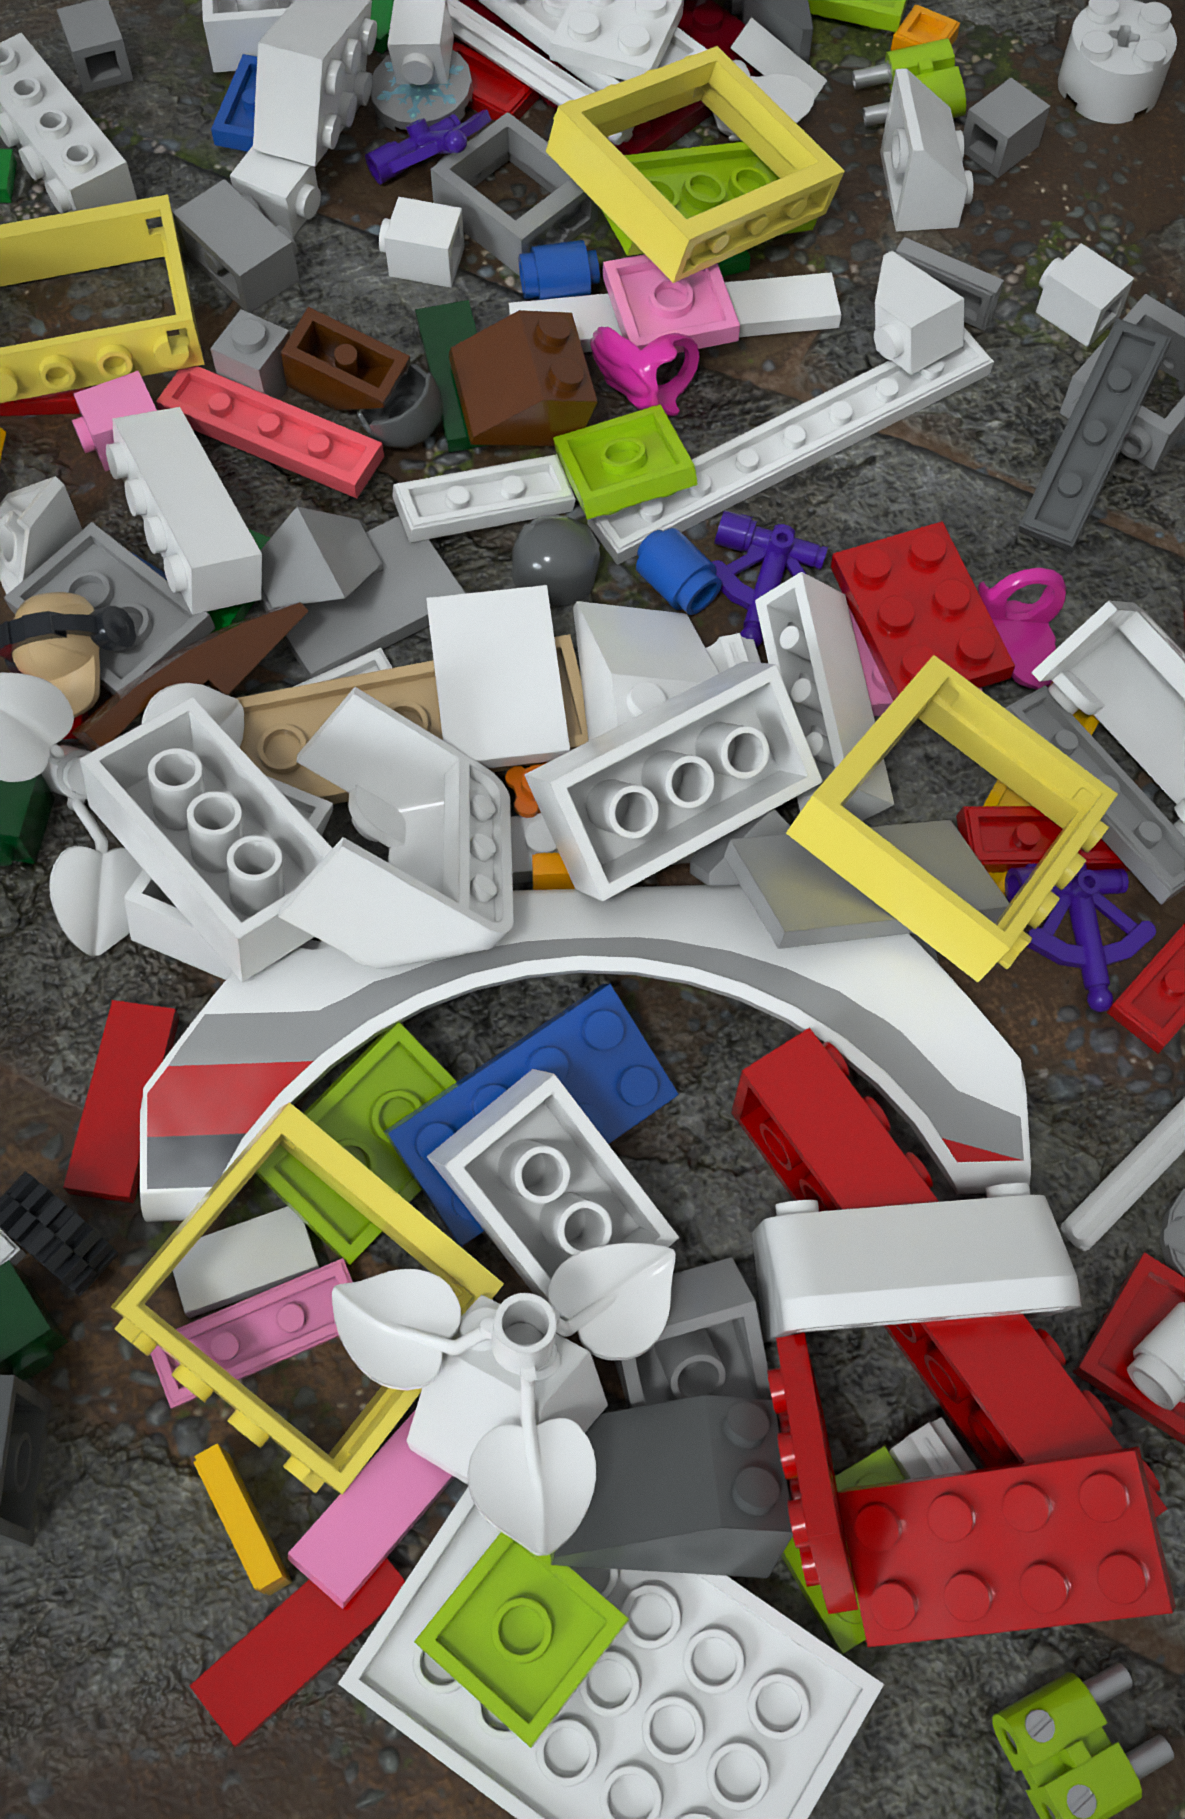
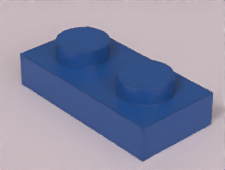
(235, 118)

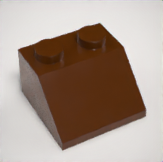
(523, 380)

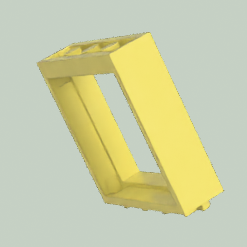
(643, 213)
(88, 242)
(1009, 753)
(380, 1206)

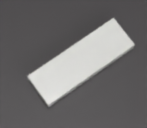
(483, 498)

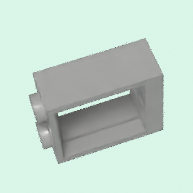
(551, 221)
(1150, 434)

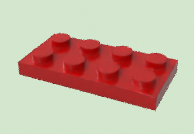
(1006, 1549)

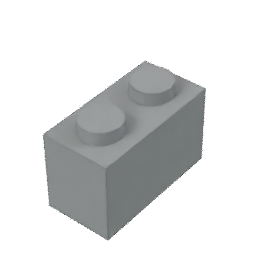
(237, 245)

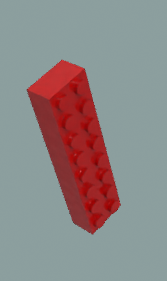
(987, 1373)

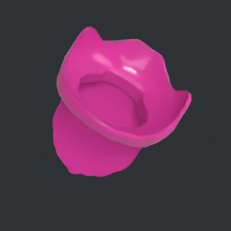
(635, 370)
(1024, 625)

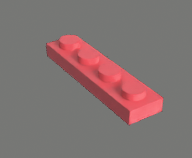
(273, 430)

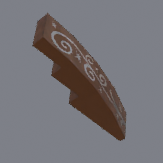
(214, 661)

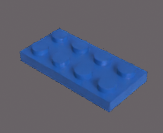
(592, 1053)

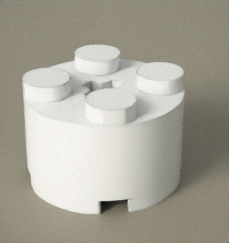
(1117, 58)

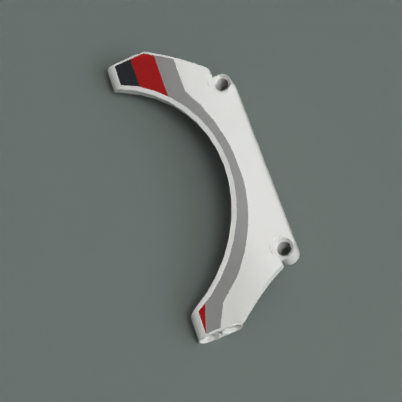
(871, 998)

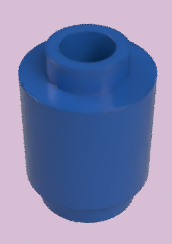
(558, 270)
(678, 570)

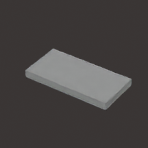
(813, 905)

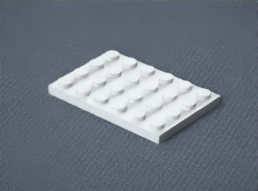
(687, 1715)

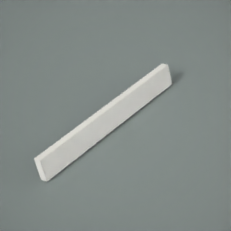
(793, 444)

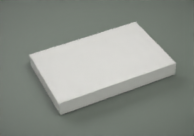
(498, 676)

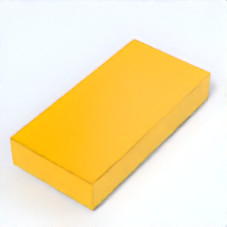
(241, 1520)

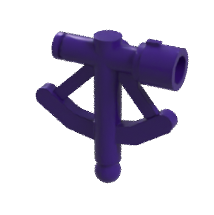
(423, 142)
(775, 548)
(1081, 898)

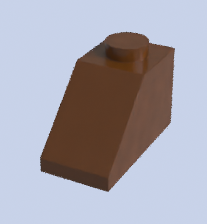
(340, 364)

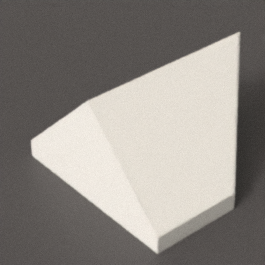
(33, 528)

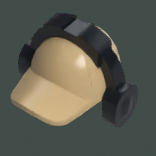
(60, 641)

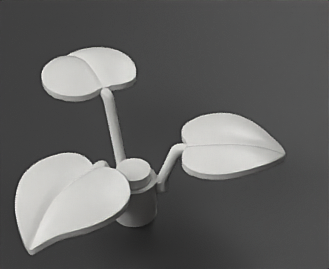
(84, 882)
(529, 1477)

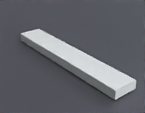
(759, 304)

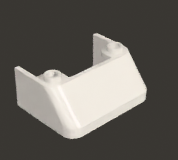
(1133, 683)
(445, 836)
(911, 1263)

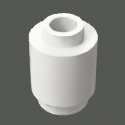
(1161, 1361)

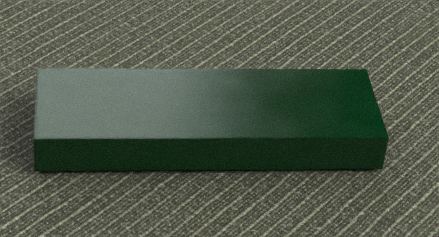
(439, 330)

